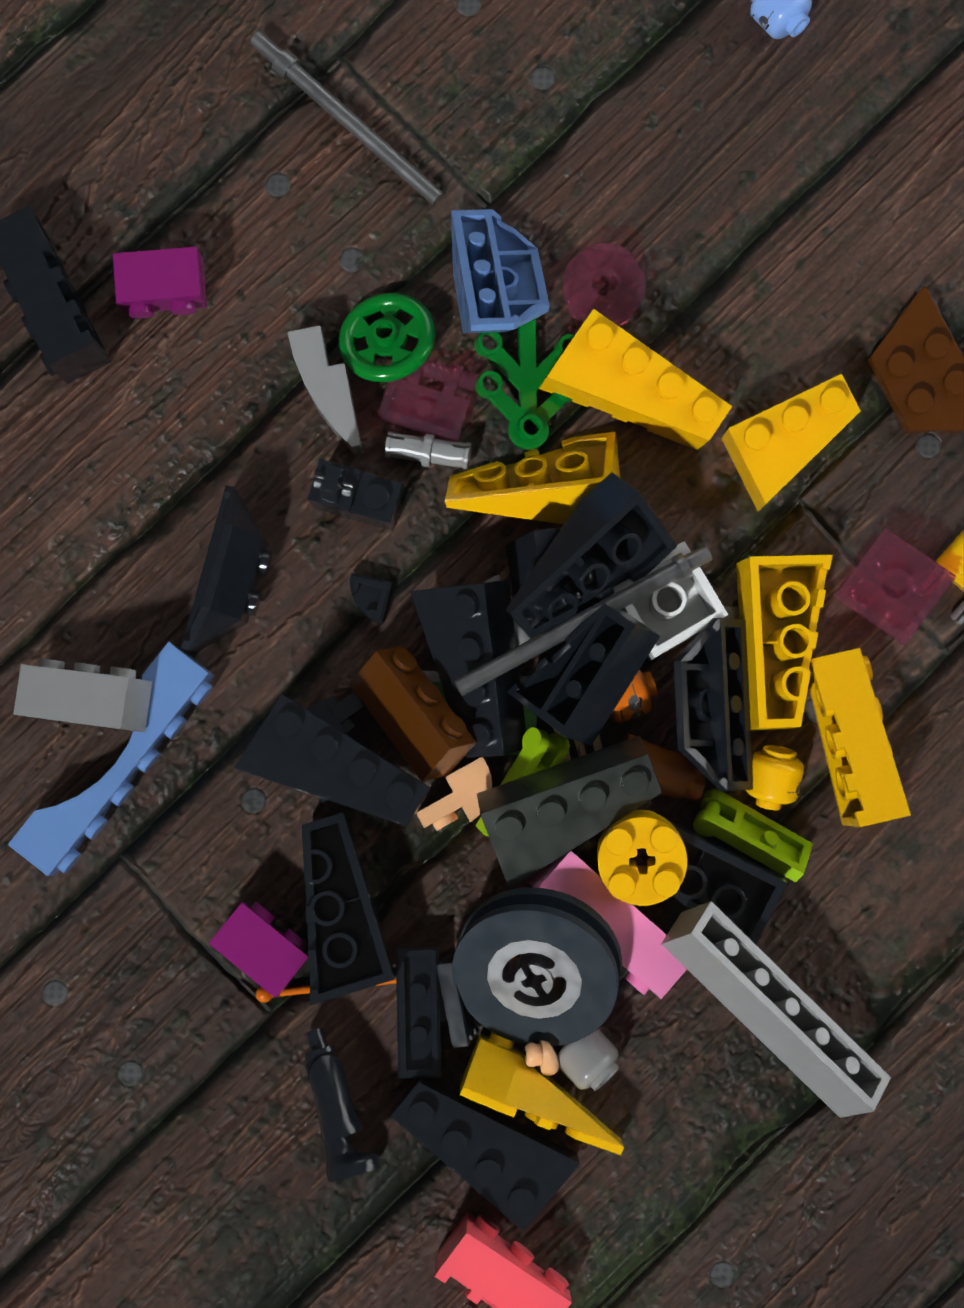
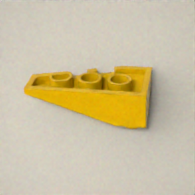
(539, 485)

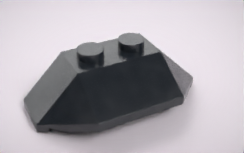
(229, 575)
(715, 704)

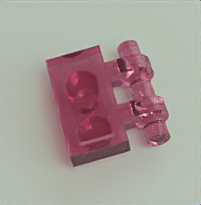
(425, 408)

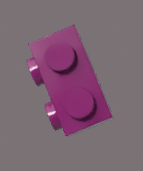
(159, 281)
(261, 948)

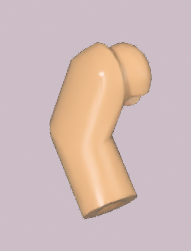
(543, 1056)

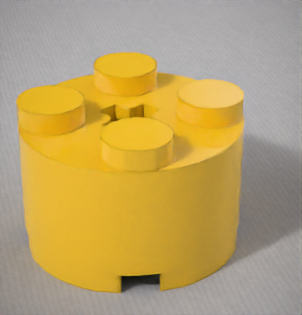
(660, 875)

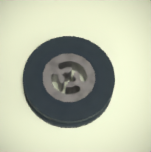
(555, 940)

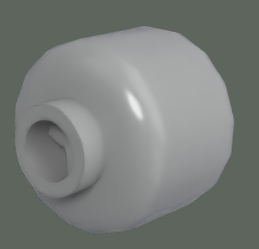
(589, 1061)

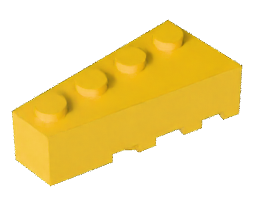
(855, 740)

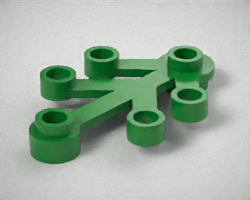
(526, 379)

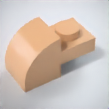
(465, 785)

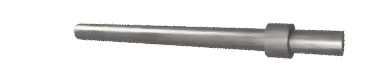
(288, 66)

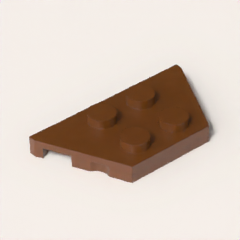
(922, 370)

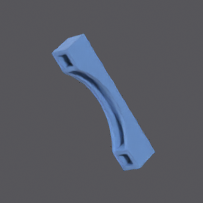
(56, 832)

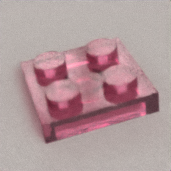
(895, 587)

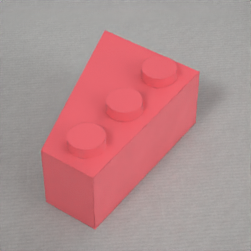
(496, 1270)

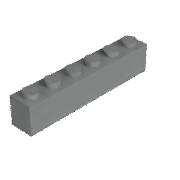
(776, 1010)

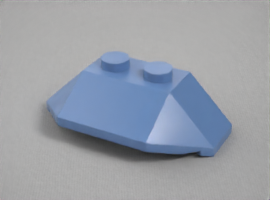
(495, 273)

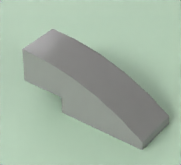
(326, 384)

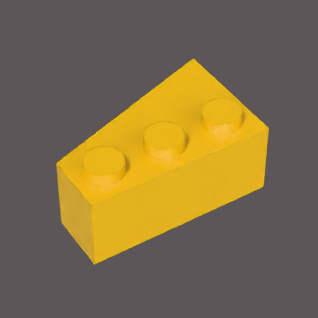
(788, 436)

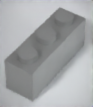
(83, 695)

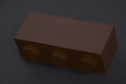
(412, 713)

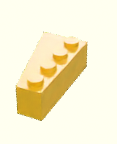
(634, 384)
(781, 613)

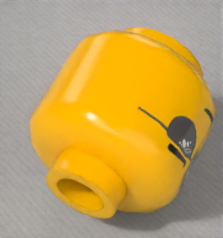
(776, 777)

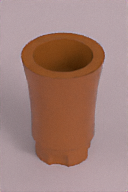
(674, 772)

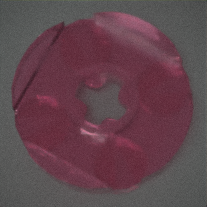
(588, 268)

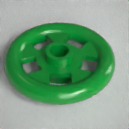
(403, 361)

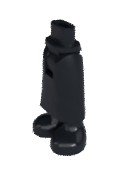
(335, 1110)

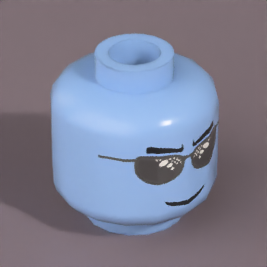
(781, 17)

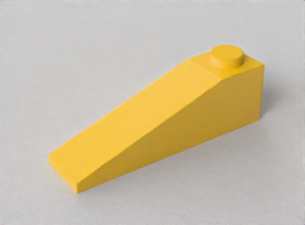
(505, 1083)

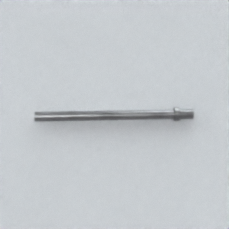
(679, 568)

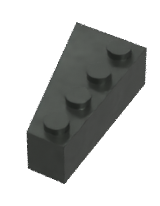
(564, 806)

